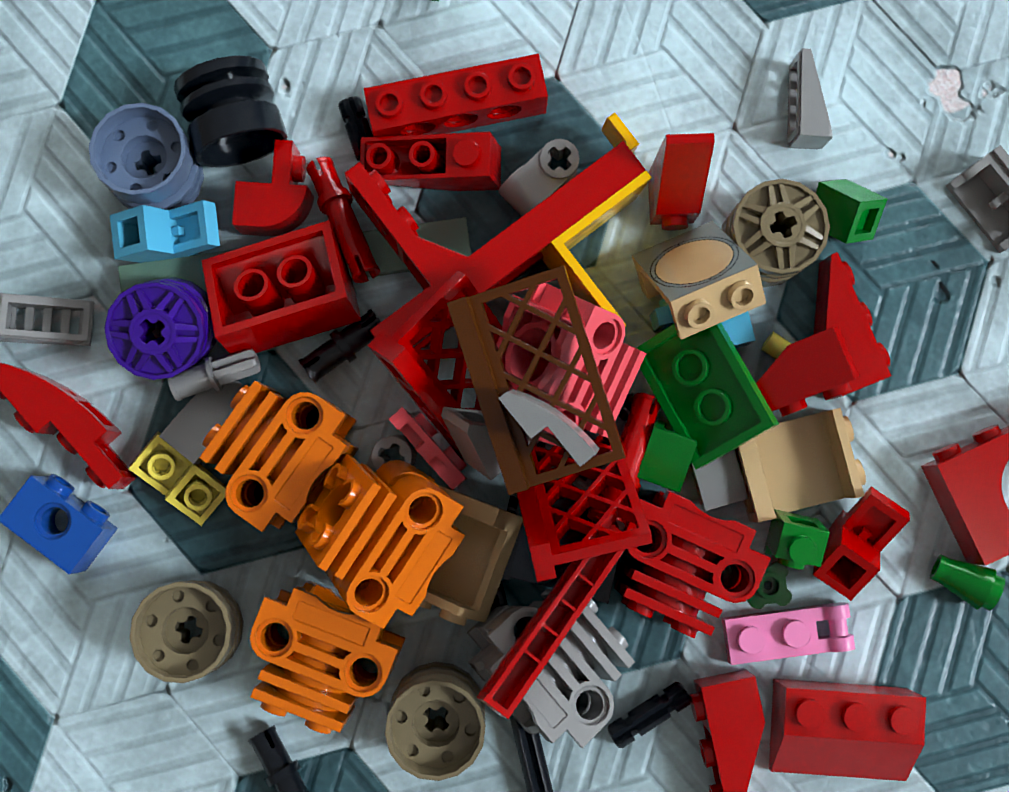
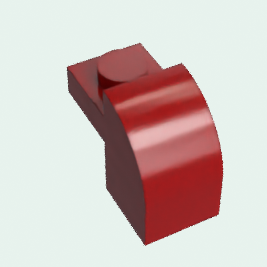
(277, 205)
(857, 540)

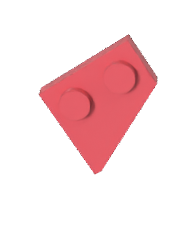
(420, 433)

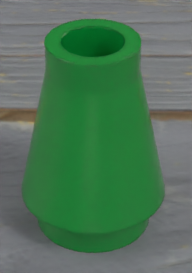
(971, 582)

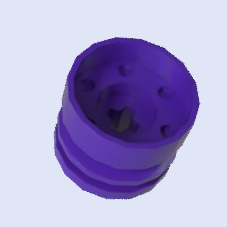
(186, 335)

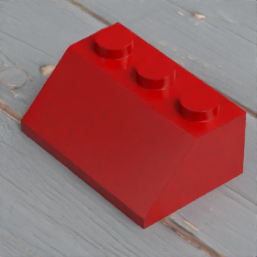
(280, 290)
(845, 729)

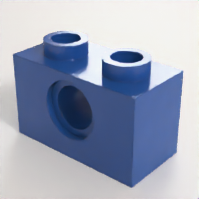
(33, 519)

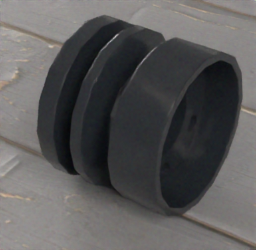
(229, 111)

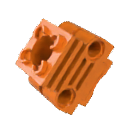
(272, 446)
(380, 535)
(319, 666)

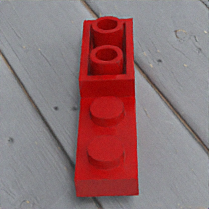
(51, 407)

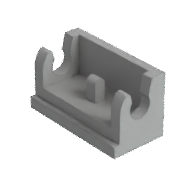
(985, 195)

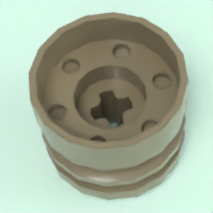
(785, 205)
(164, 644)
(436, 746)

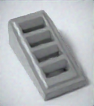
(807, 113)
(8, 313)

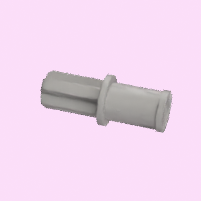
(214, 374)

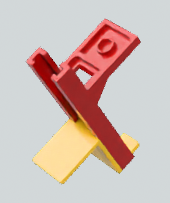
(539, 235)

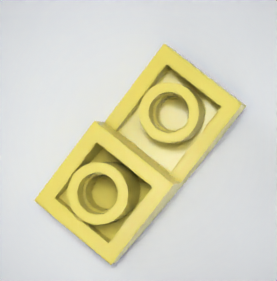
(184, 484)

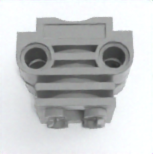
(569, 688)

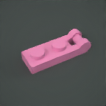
(786, 633)

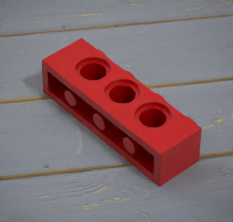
(459, 98)

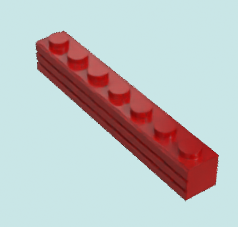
(545, 632)

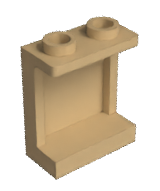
(471, 576)

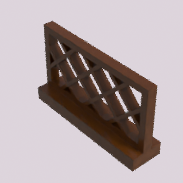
(491, 379)

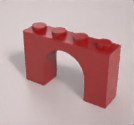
(970, 493)

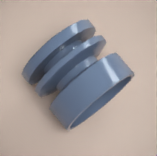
(135, 141)

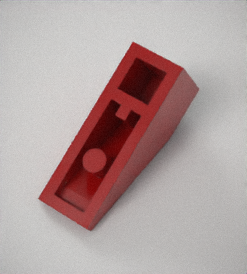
(679, 179)

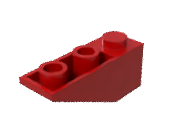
(435, 160)
(840, 307)
(806, 369)
(732, 727)

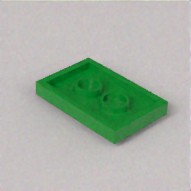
(705, 391)

